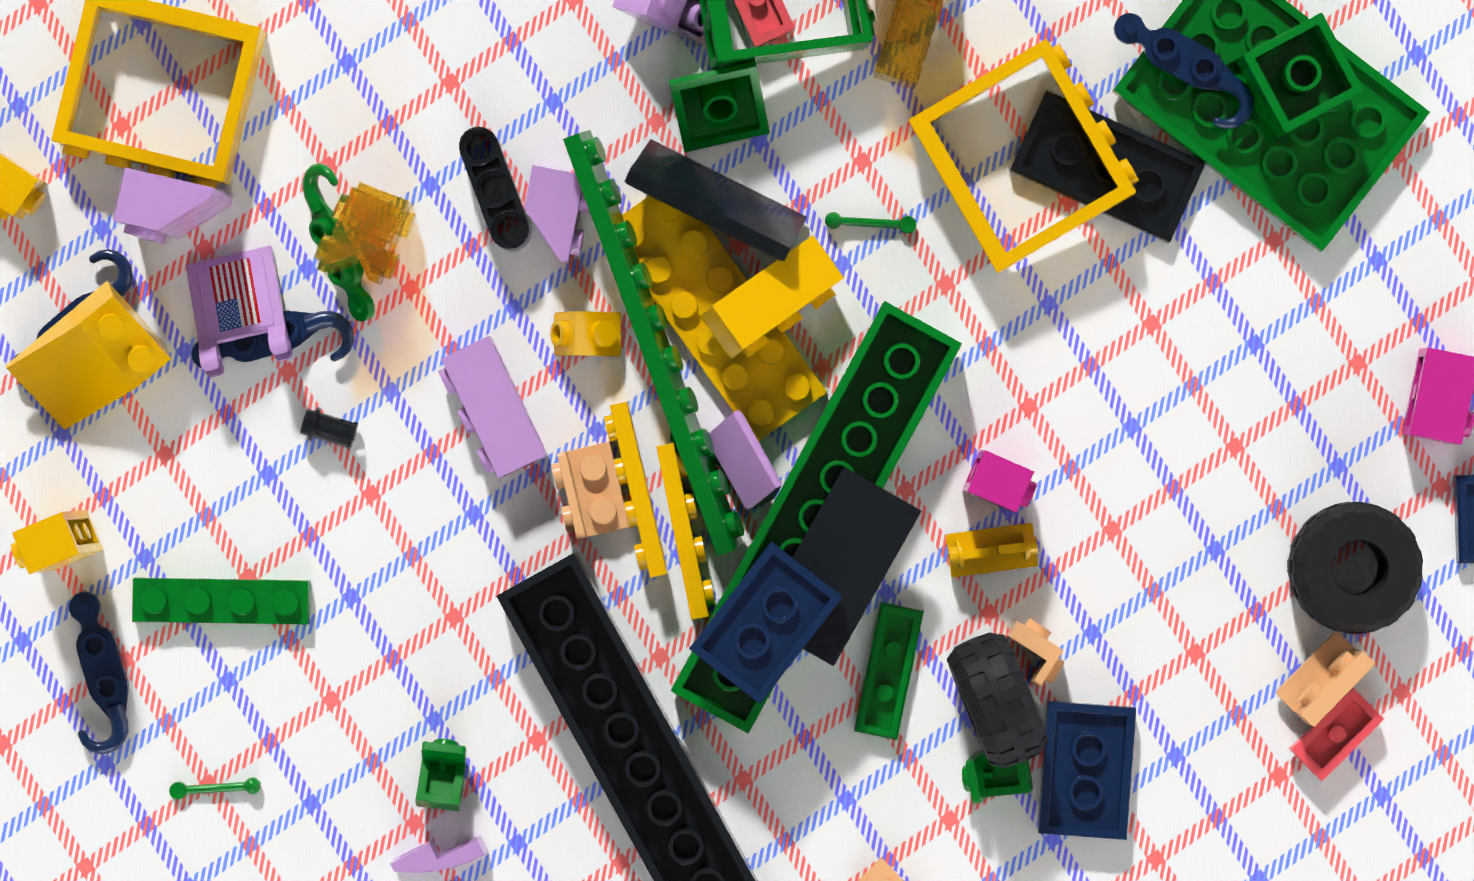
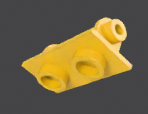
(992, 550)

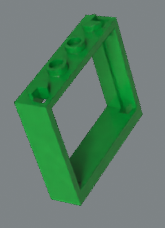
(720, 46)

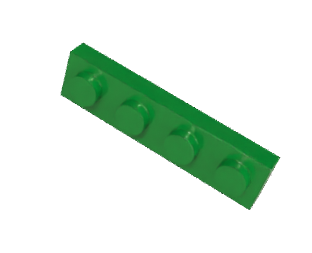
(221, 600)

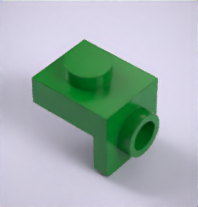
(441, 775)
(992, 781)

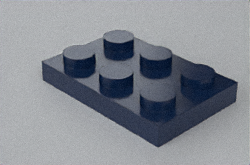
(765, 622)
(1086, 770)

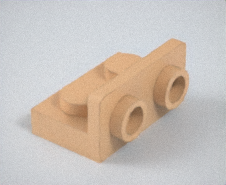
(591, 490)
(1324, 679)

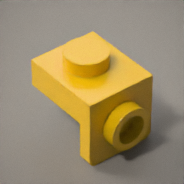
(586, 333)

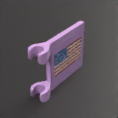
(237, 300)

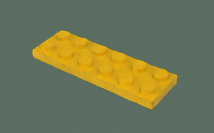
(688, 277)

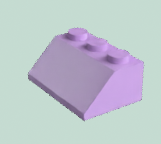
(165, 206)

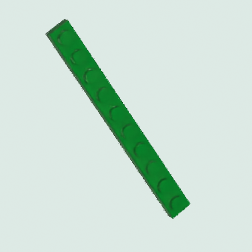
(648, 325)

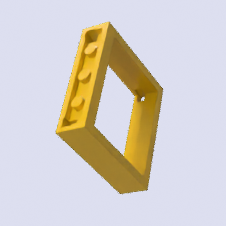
(1079, 102)
(160, 164)

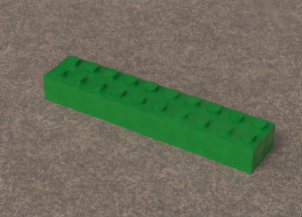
(860, 430)

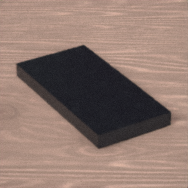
(1064, 160)
(715, 200)
(851, 552)

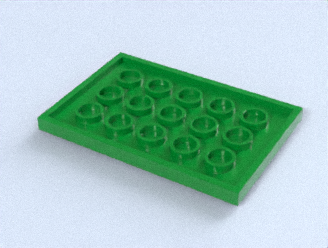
(1306, 176)

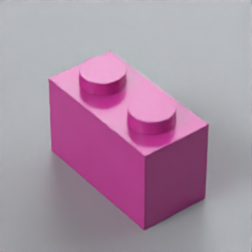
(1441, 397)
(1000, 481)

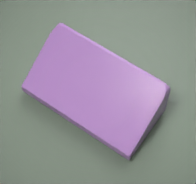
(744, 461)

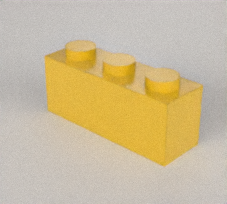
(773, 299)
(55, 542)

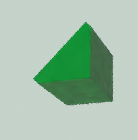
(719, 106)

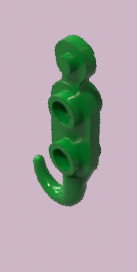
(359, 301)

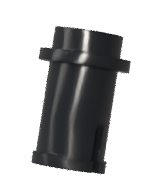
(328, 428)

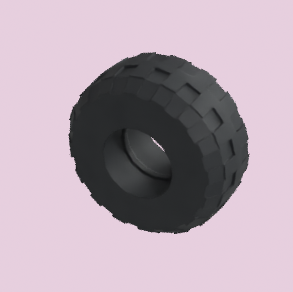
(1397, 572)
(997, 700)

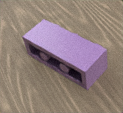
(492, 408)

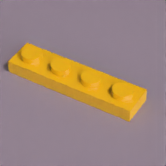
(640, 508)
(689, 548)

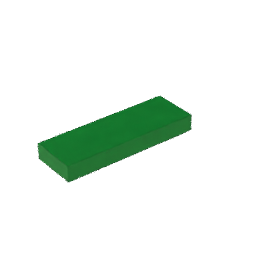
(888, 670)

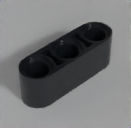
(480, 173)

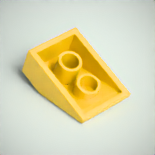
(89, 358)

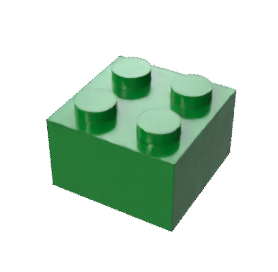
(1299, 75)

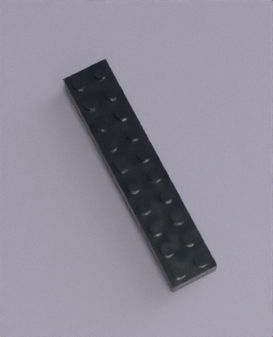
(622, 727)

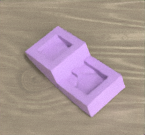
(429, 859)

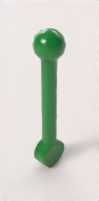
(906, 224)
(179, 789)

